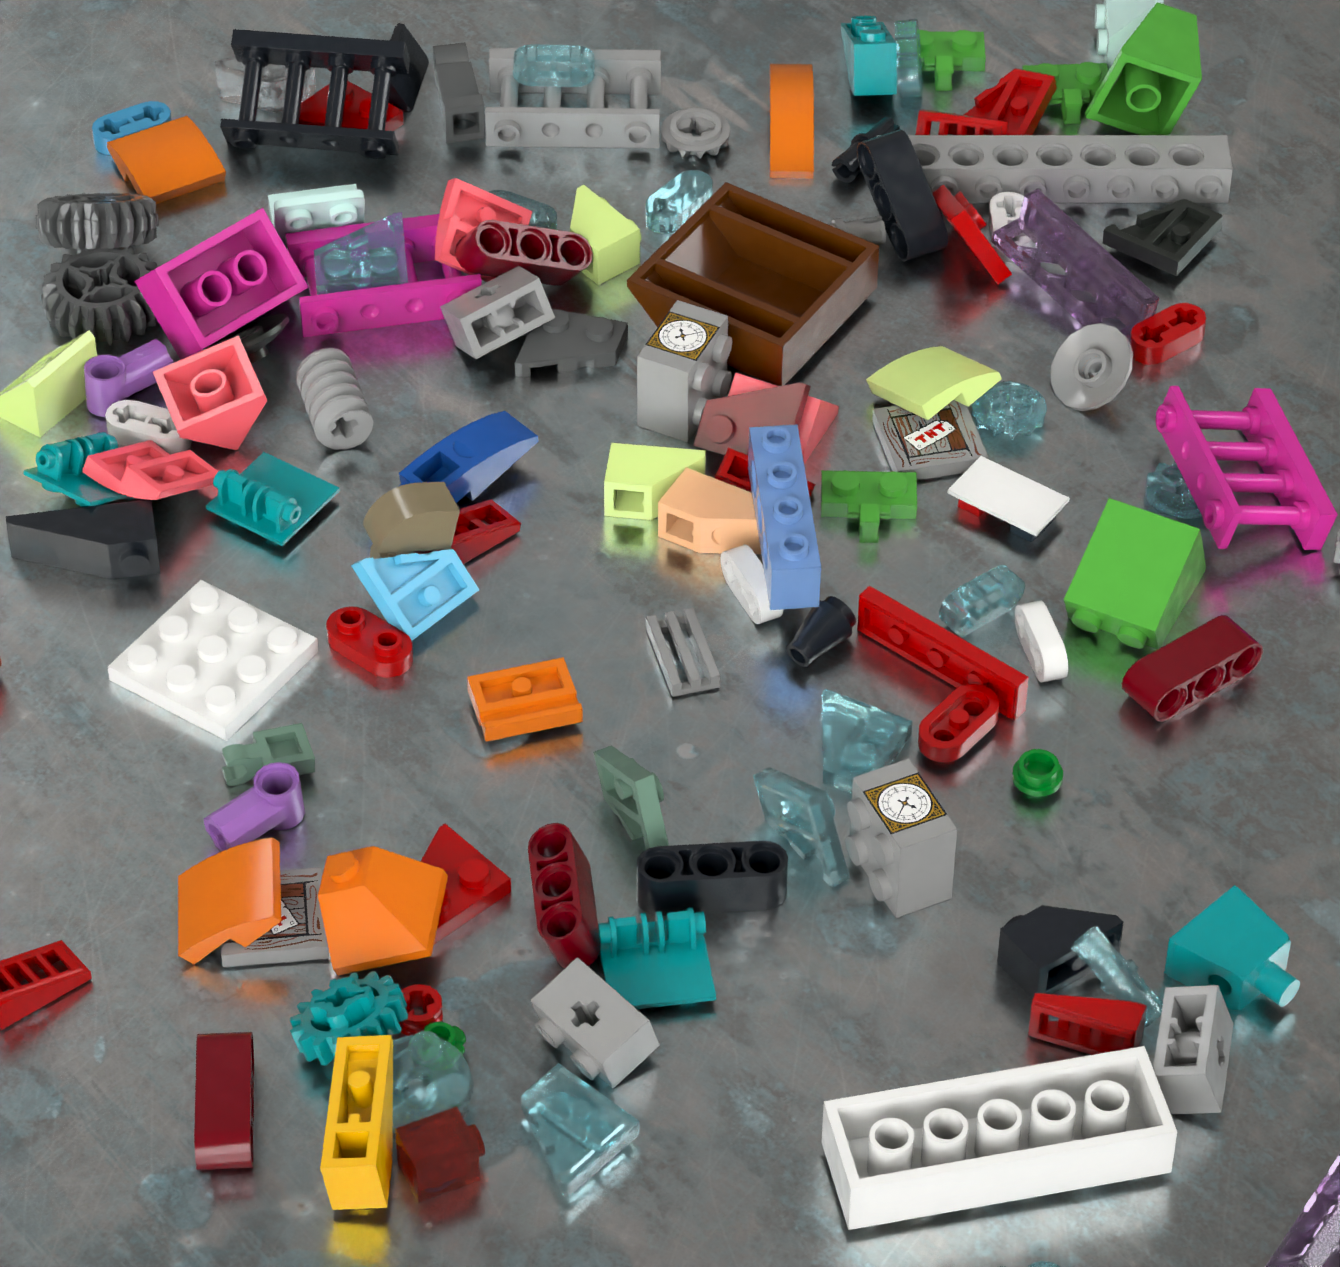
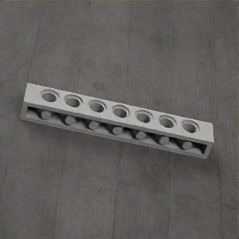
(1080, 167)

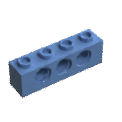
(784, 517)

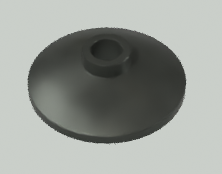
(257, 335)

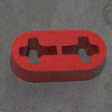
(1167, 333)

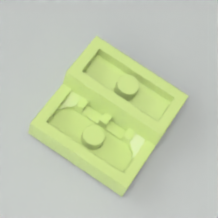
(931, 380)

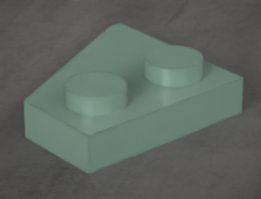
(632, 795)

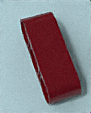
(541, 245)
(1192, 668)
(563, 895)
(224, 1101)

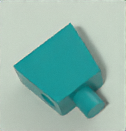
(1236, 949)

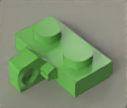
(951, 52)
(1074, 84)
(869, 498)

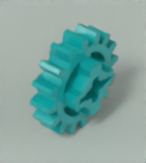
(347, 1010)

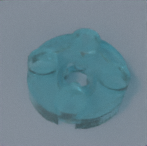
(432, 1059)

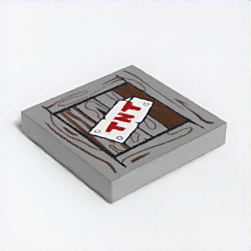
(929, 447)
(299, 933)

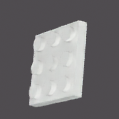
(213, 660)

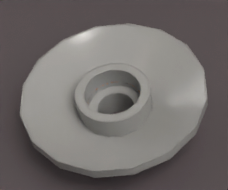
(1082, 357)

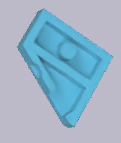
(416, 588)

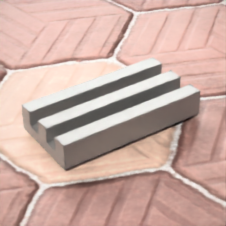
(674, 626)

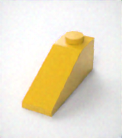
(359, 1124)

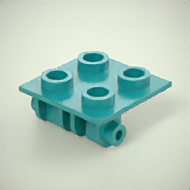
(62, 466)
(270, 497)
(657, 959)

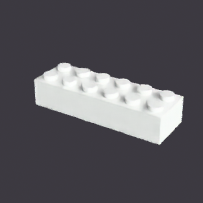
(997, 1137)

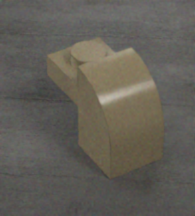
(412, 520)

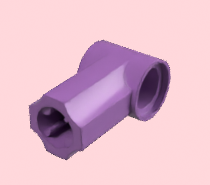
(117, 378)
(270, 804)

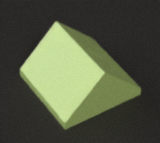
(49, 387)

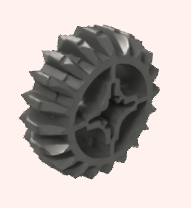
(97, 220)
(98, 294)

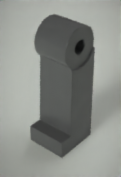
(458, 92)

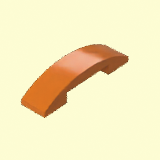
(791, 121)

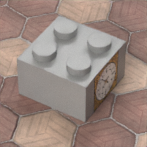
(682, 370)
(901, 838)

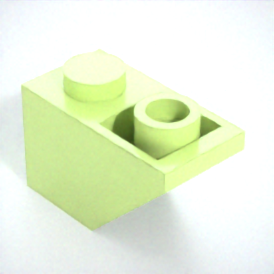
(610, 234)
(642, 475)

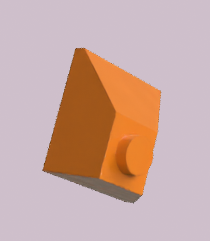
(379, 908)

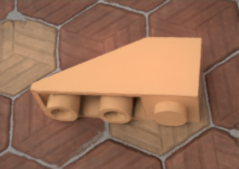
(707, 515)

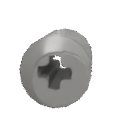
(334, 399)

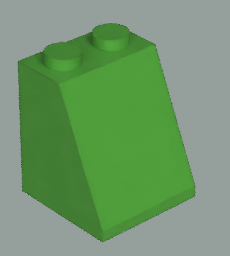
(1151, 75)
(1135, 575)

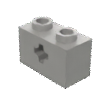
(497, 312)
(594, 1024)
(1193, 1049)

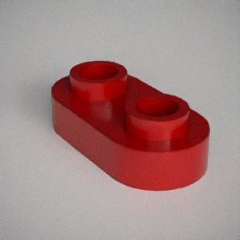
(369, 641)
(950, 730)

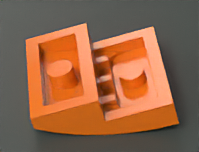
(167, 160)
(229, 898)

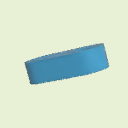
(128, 122)

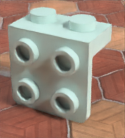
(316, 209)

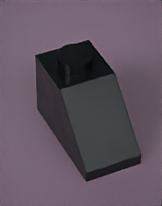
(1039, 951)

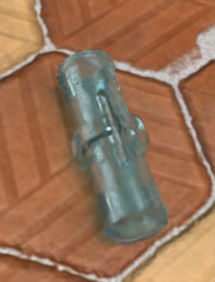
(1116, 973)

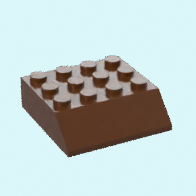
(767, 269)

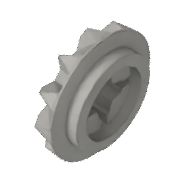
(710, 126)

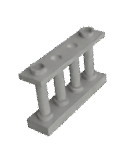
(590, 127)

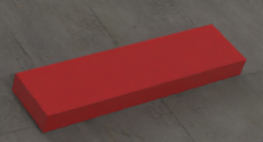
(940, 650)

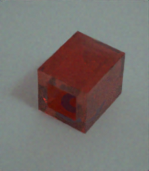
(439, 1153)

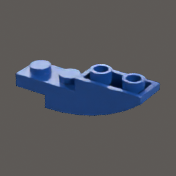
(472, 455)

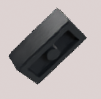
(405, 87)

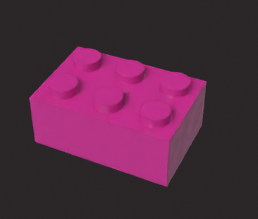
(221, 284)

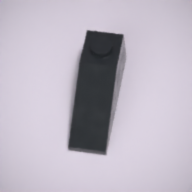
(92, 540)

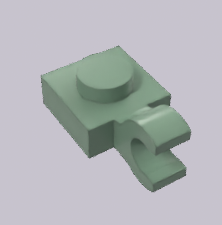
(279, 744)

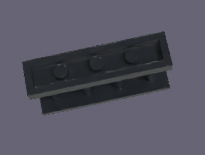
(298, 54)

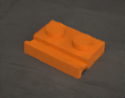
(524, 699)

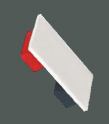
(1008, 497)

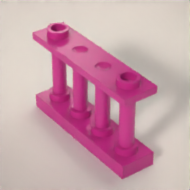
(378, 305)
(1271, 444)

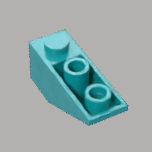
(870, 56)

